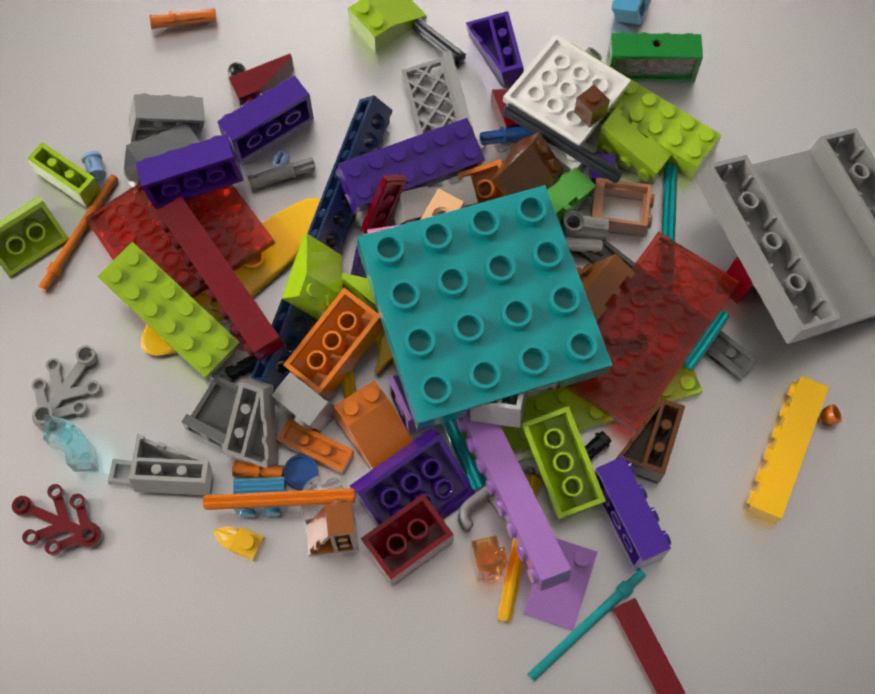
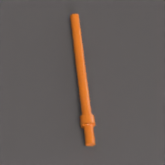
(55, 268)

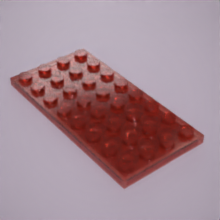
(654, 328)

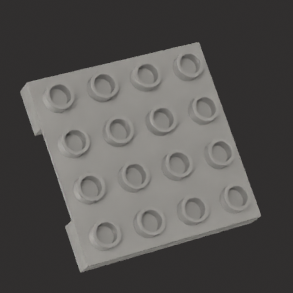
(803, 231)

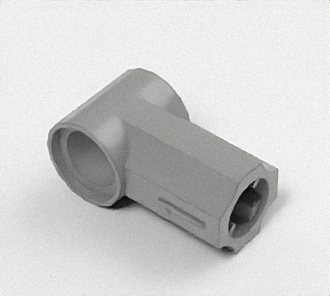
(586, 226)

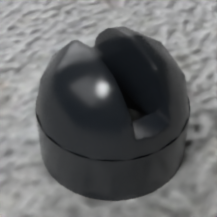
(236, 65)

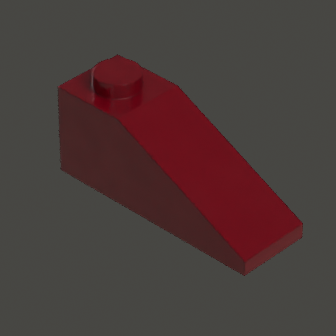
(253, 82)

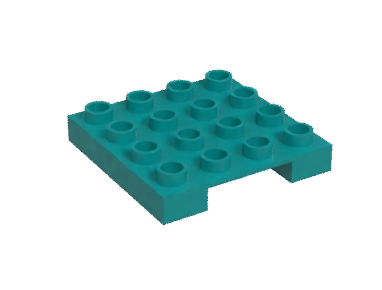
(482, 305)

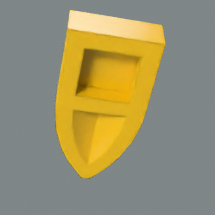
(240, 541)

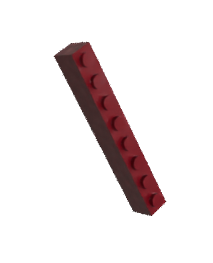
(221, 280)

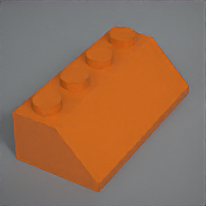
(335, 343)

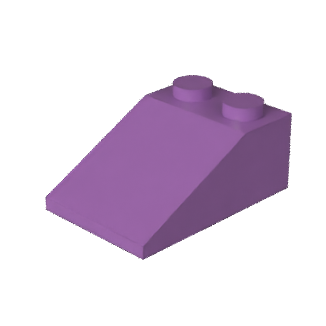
(562, 602)

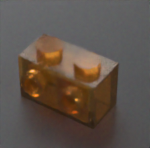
(487, 559)

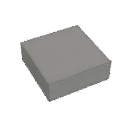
(120, 473)

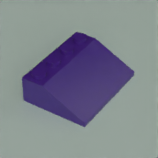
(417, 469)

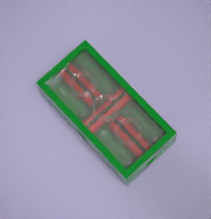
(656, 56)

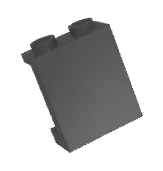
(213, 411)

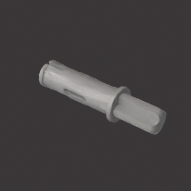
(280, 173)

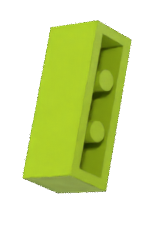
(64, 174)

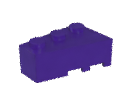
(498, 45)

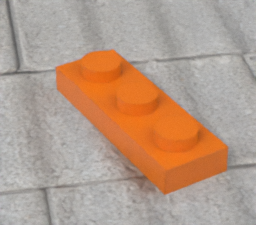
(315, 446)

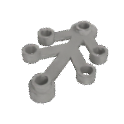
(64, 390)

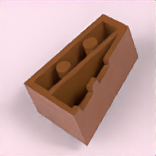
(603, 280)

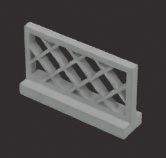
(454, 90)

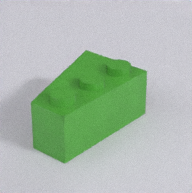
(570, 192)

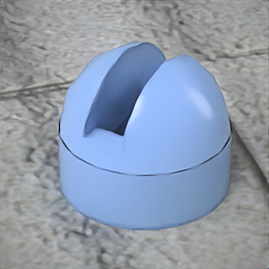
(284, 160)

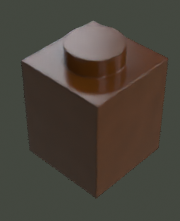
(591, 105)

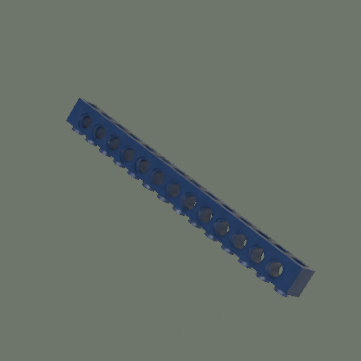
(329, 228)

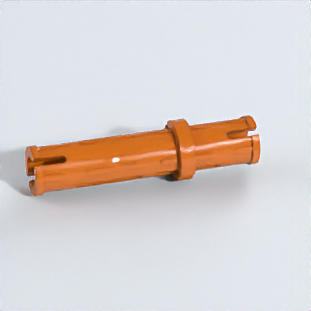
(182, 18)

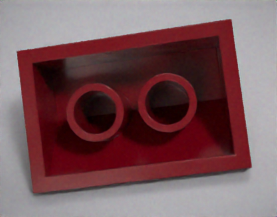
(407, 539)

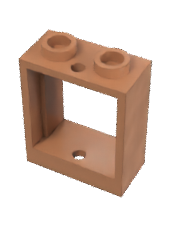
(625, 190)

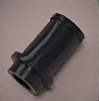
(597, 444)

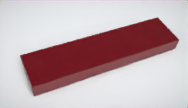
(647, 648)

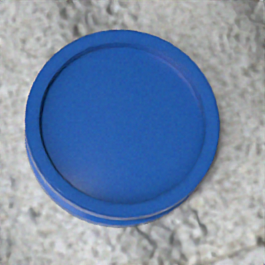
(299, 471)

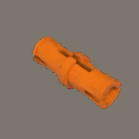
(251, 470)

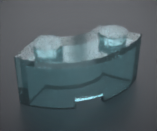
(67, 437)

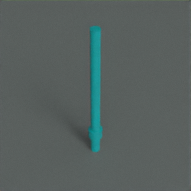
(622, 591)

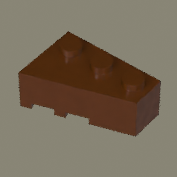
(654, 440)

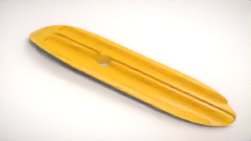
(287, 231)

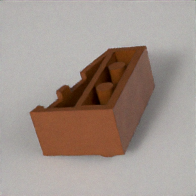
(333, 529)

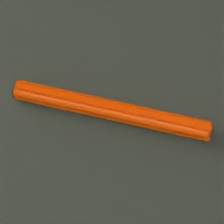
(277, 499)

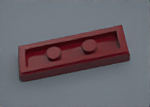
(383, 202)

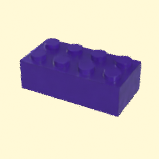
(267, 118)
(189, 171)
(631, 514)

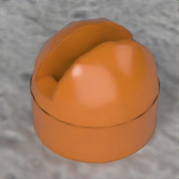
(831, 415)

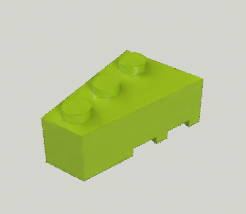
(632, 148)

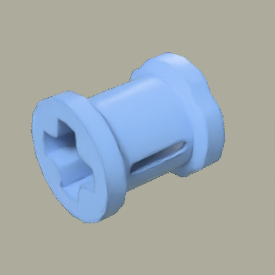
(94, 164)

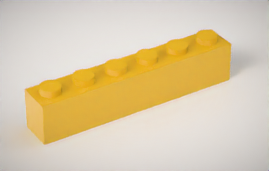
(787, 450)

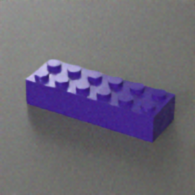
(421, 159)

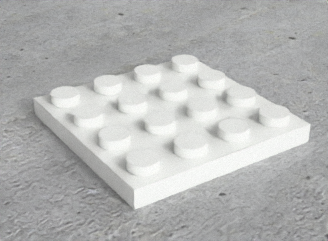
(555, 81)

